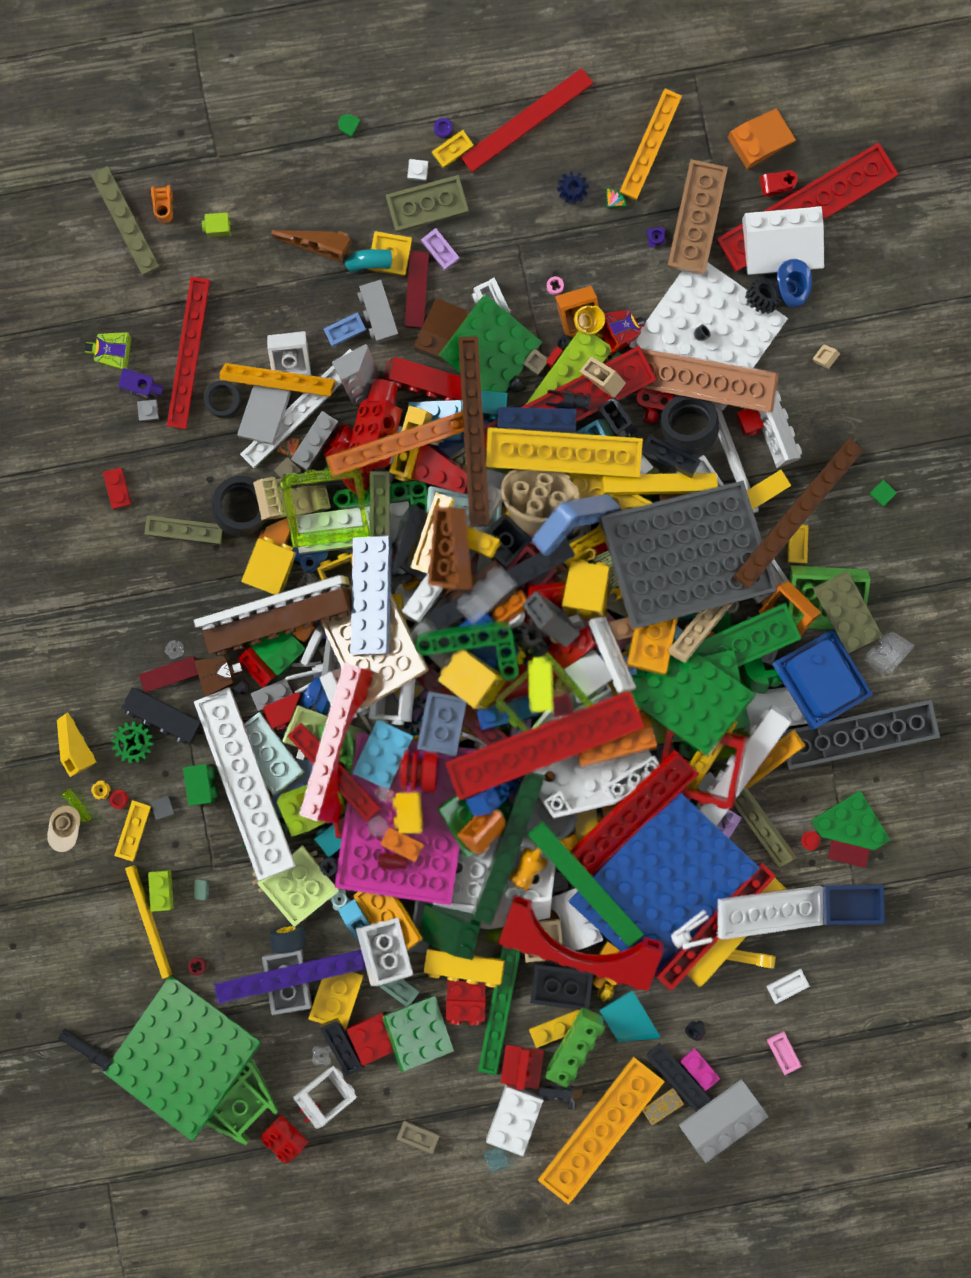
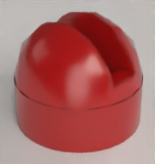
(651, 416)

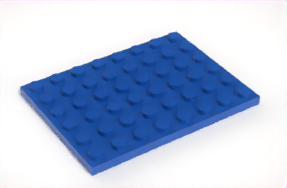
(669, 875)

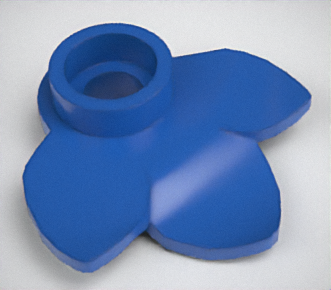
(304, 558)

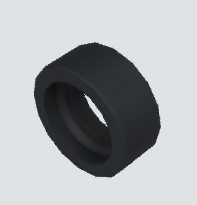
(208, 397)

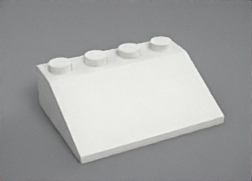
(782, 236)
(780, 435)

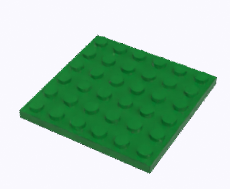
(182, 1057)

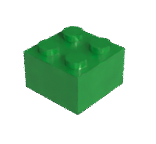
(200, 784)

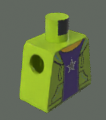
(111, 350)

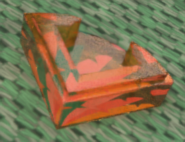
(289, 446)

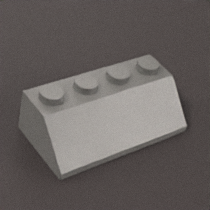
(723, 1121)

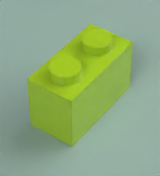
(160, 890)

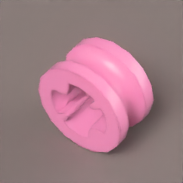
(560, 284)

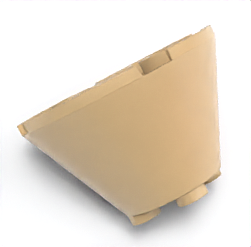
(535, 495)

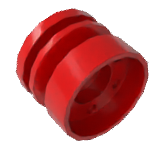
(419, 771)

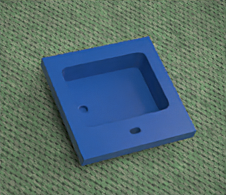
(822, 679)

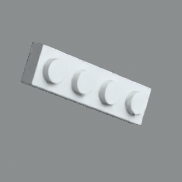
(611, 654)

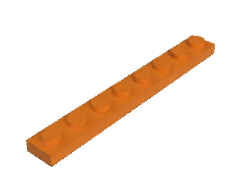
(395, 443)

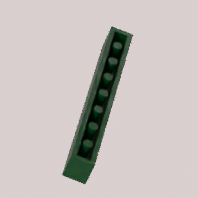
(507, 847)

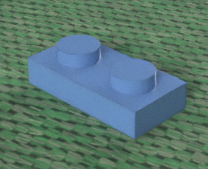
(344, 329)

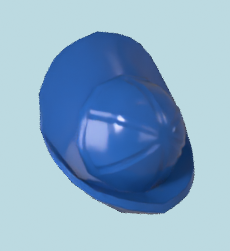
(794, 282)

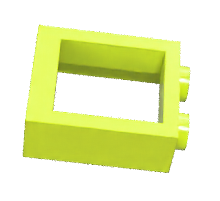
(540, 684)

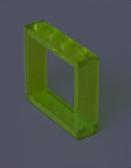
(330, 535)
(514, 720)

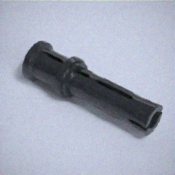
(94, 1054)

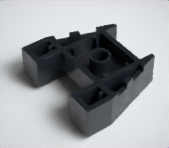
(408, 540)

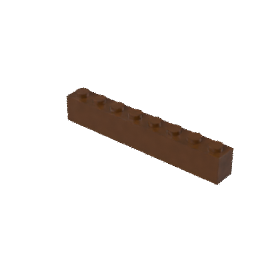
(278, 620)

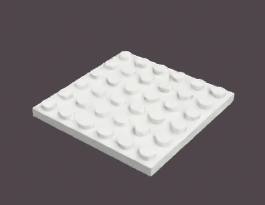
(718, 302)

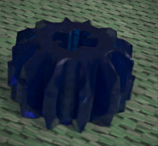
(565, 189)

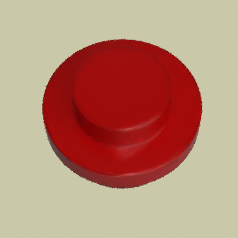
(119, 799)
(810, 840)

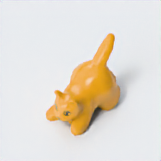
(529, 865)

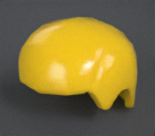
(589, 318)

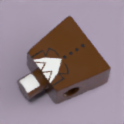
(216, 674)

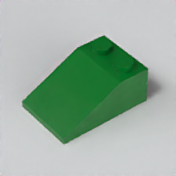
(279, 652)

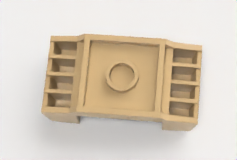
(306, 499)

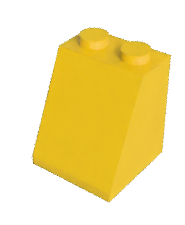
(269, 566)
(587, 589)
(472, 679)

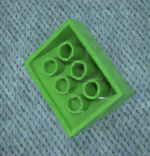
(806, 578)

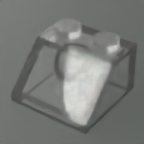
(888, 653)

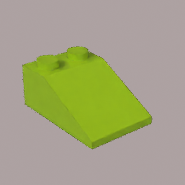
(291, 805)

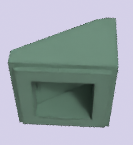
(201, 889)

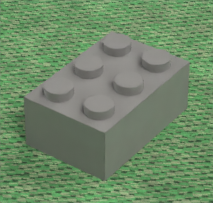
(289, 998)

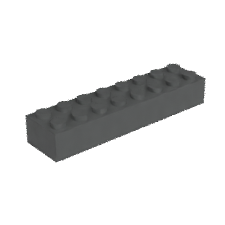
(865, 734)

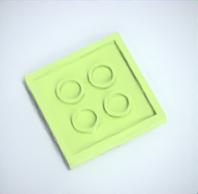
(299, 889)

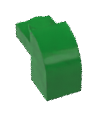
(757, 678)

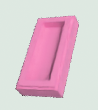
(784, 1053)

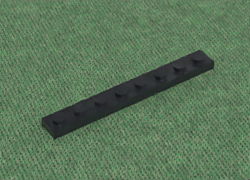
(519, 574)

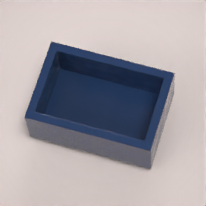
(853, 904)

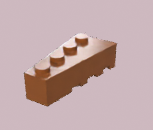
(449, 549)

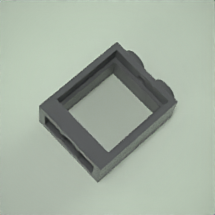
(551, 619)

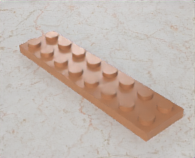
(712, 380)

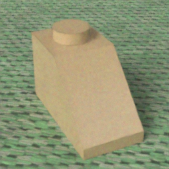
(603, 377)

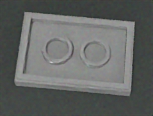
(264, 414)

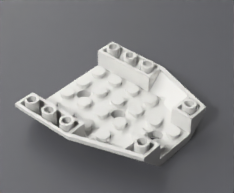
(595, 785)
(470, 880)

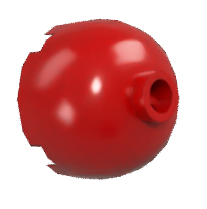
(340, 441)

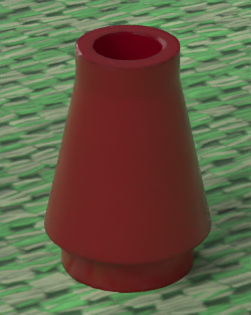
(390, 861)

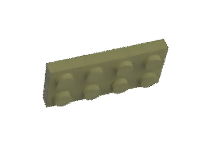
(427, 203)
(847, 612)

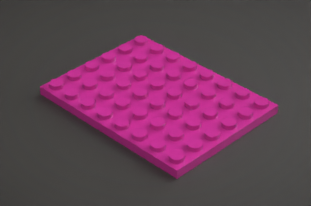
(435, 869)

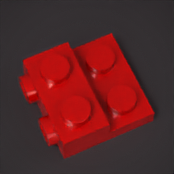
(465, 1002)

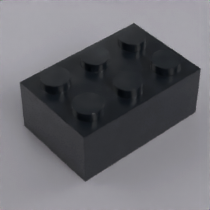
(560, 986)

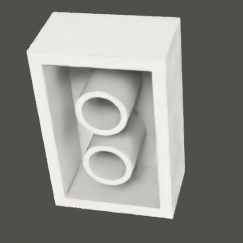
(514, 1119)

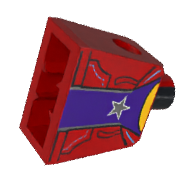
(621, 329)

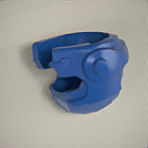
(316, 696)

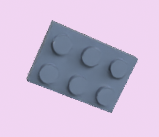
(442, 724)

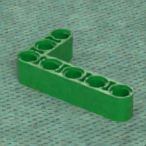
(409, 495)
(474, 641)

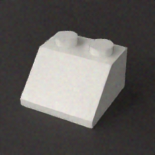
(289, 353)

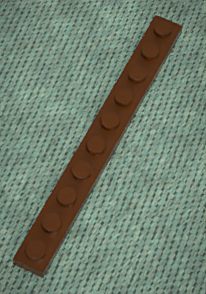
(473, 432)
(798, 513)

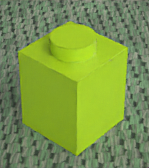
(216, 225)

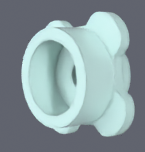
(344, 900)

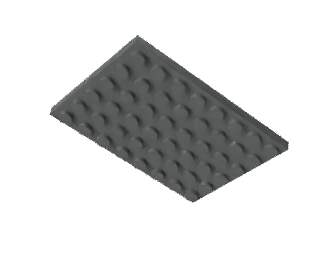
(684, 554)

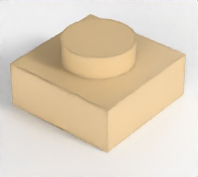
(826, 356)

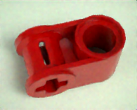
(775, 182)

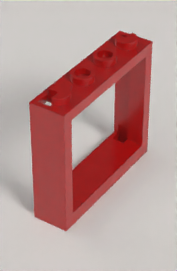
(729, 739)

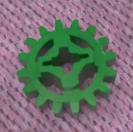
(127, 751)

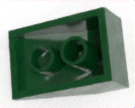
(450, 930)

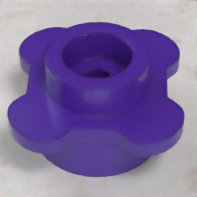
(651, 233)

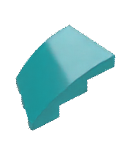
(628, 1019)

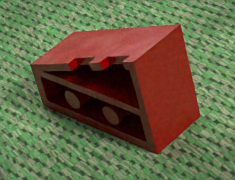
(439, 469)

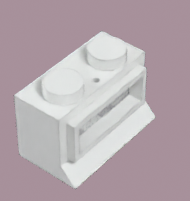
(493, 291)

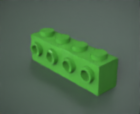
(574, 1047)

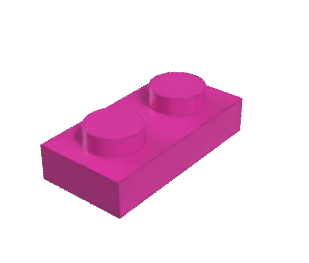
(699, 1069)

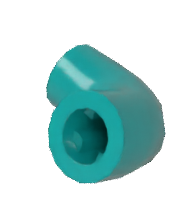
(368, 259)

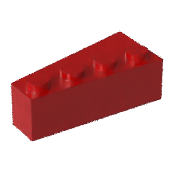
(423, 379)
(578, 648)

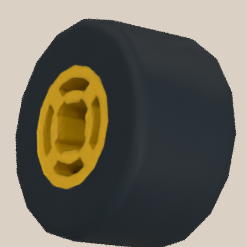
(287, 939)

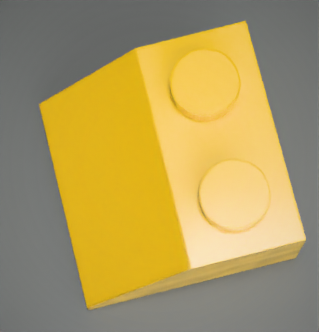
(408, 812)

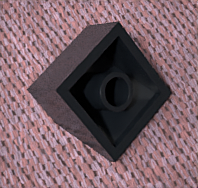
(511, 539)

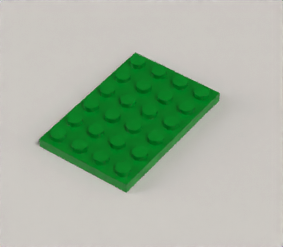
(692, 700)

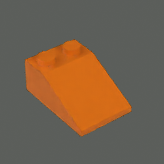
(760, 138)

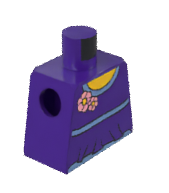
(130, 380)

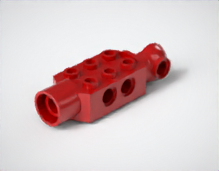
(376, 419)

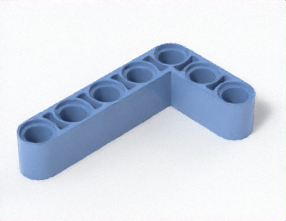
(571, 515)

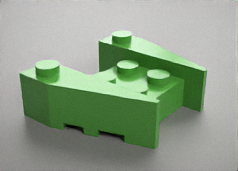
(243, 1104)

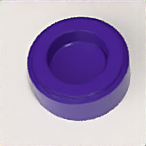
(443, 128)

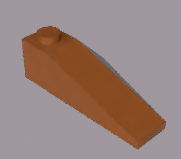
(327, 244)

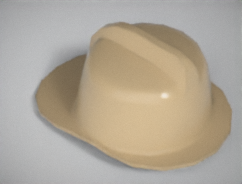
(63, 828)

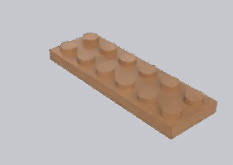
(697, 217)

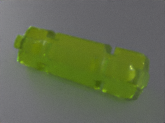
(74, 802)

